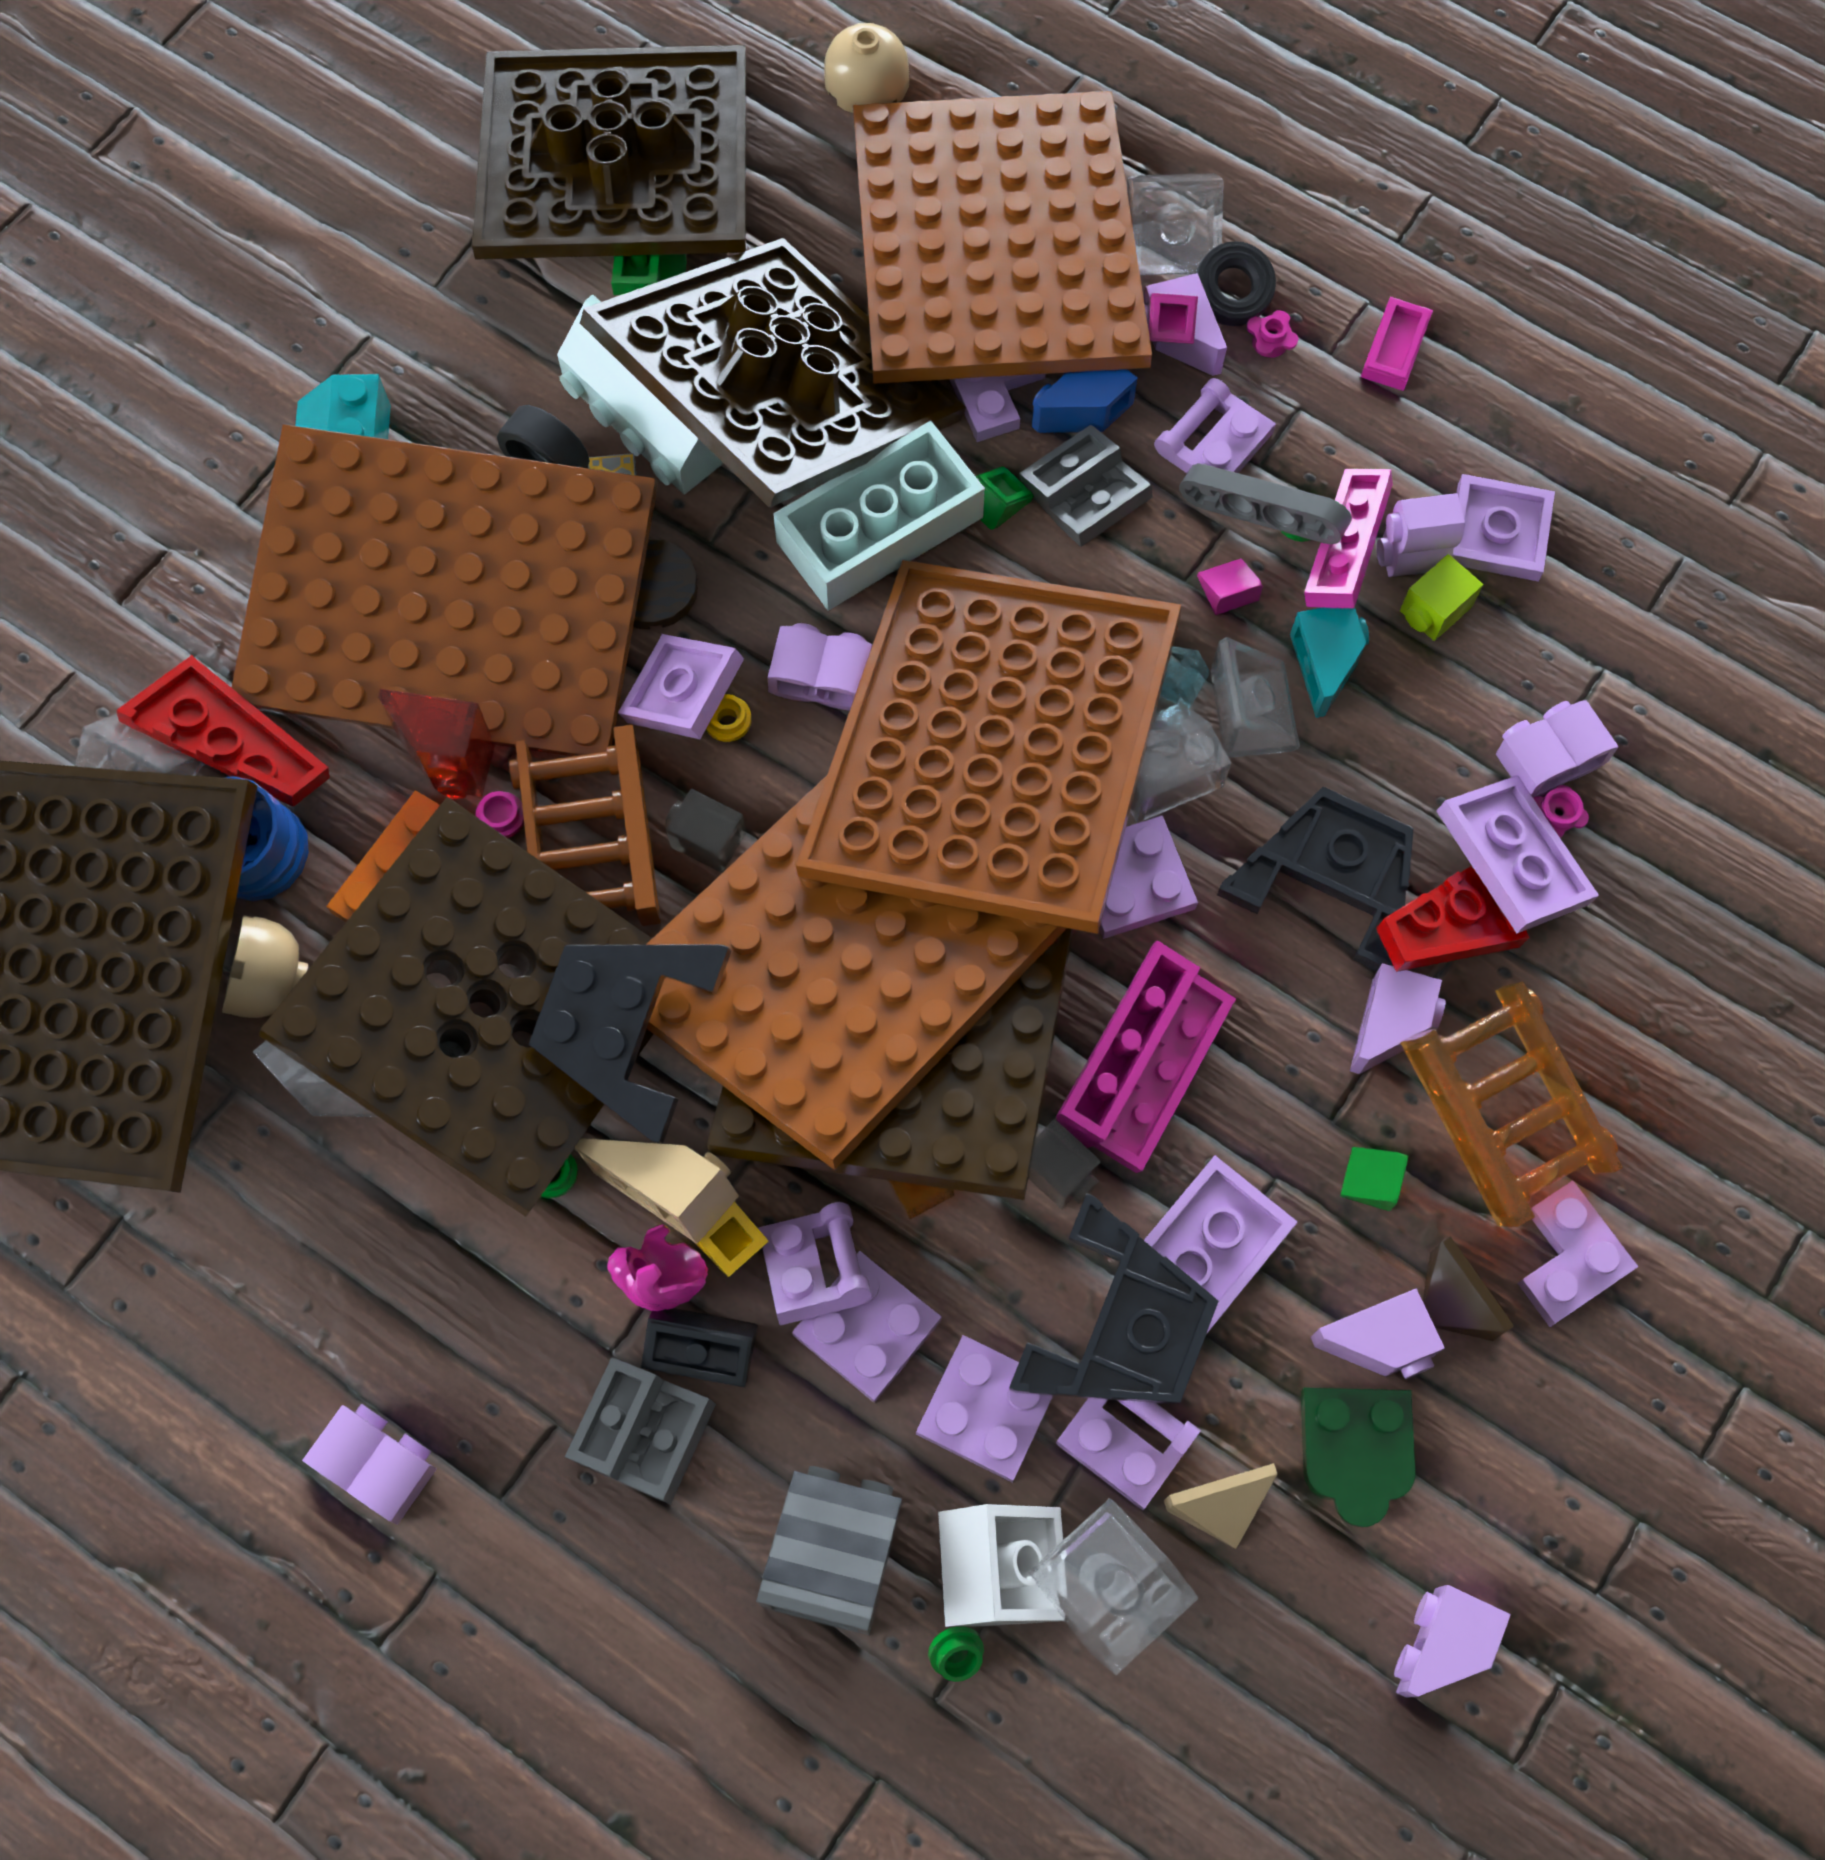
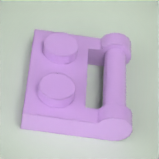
(1228, 443)
(796, 1268)
(1120, 1454)

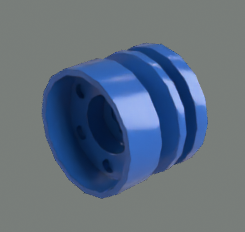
(274, 849)

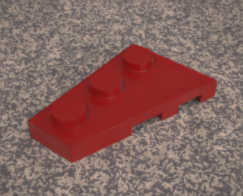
(1448, 925)

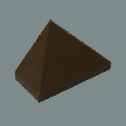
(1459, 1298)

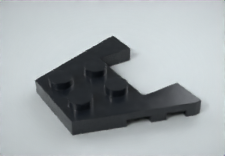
(1340, 852)
(601, 1013)
(1145, 1329)

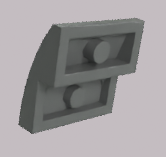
(1086, 485)
(640, 1430)

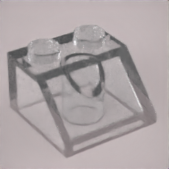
(1175, 220)
(1179, 763)
(1113, 1586)

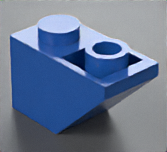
(1083, 400)

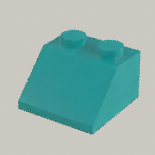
(347, 405)

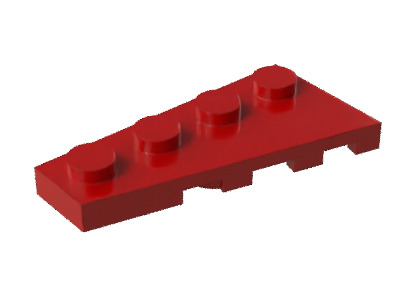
(222, 729)

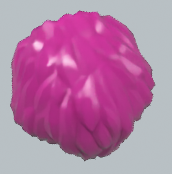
(659, 1272)

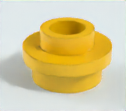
(734, 707)

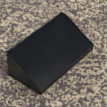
(699, 1346)

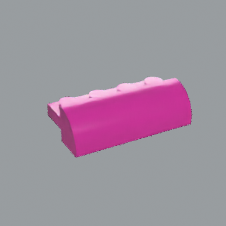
(1145, 1058)

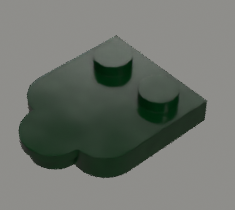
(1358, 1449)

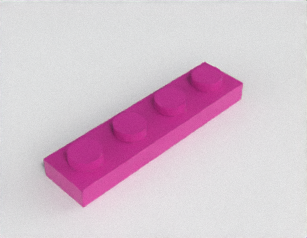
(1342, 566)

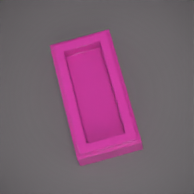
(1396, 343)

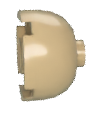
(866, 66)
(262, 968)

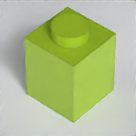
(1440, 597)

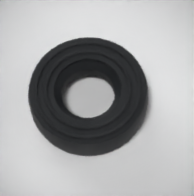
(1254, 264)

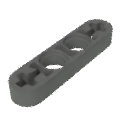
(1266, 503)

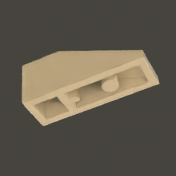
(666, 1180)

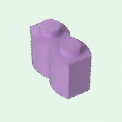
(1420, 534)
(817, 666)
(1556, 749)
(370, 1462)

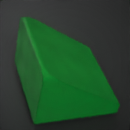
(1002, 496)
(1374, 1177)

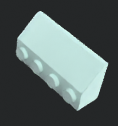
(632, 410)

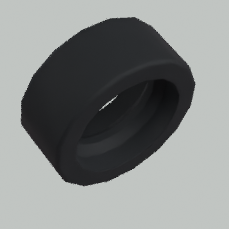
(542, 438)

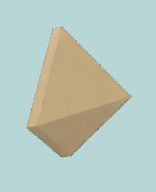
(1225, 1505)

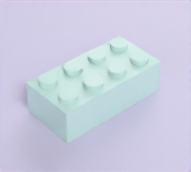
(879, 515)

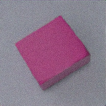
(1172, 318)
(1230, 586)

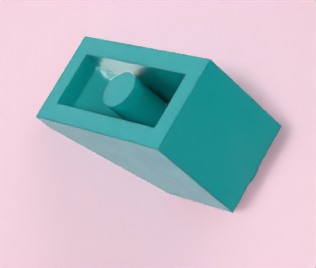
(1328, 651)

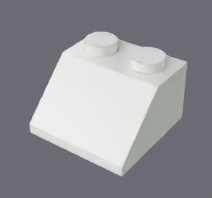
(988, 1563)

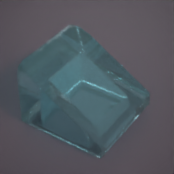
(1184, 676)

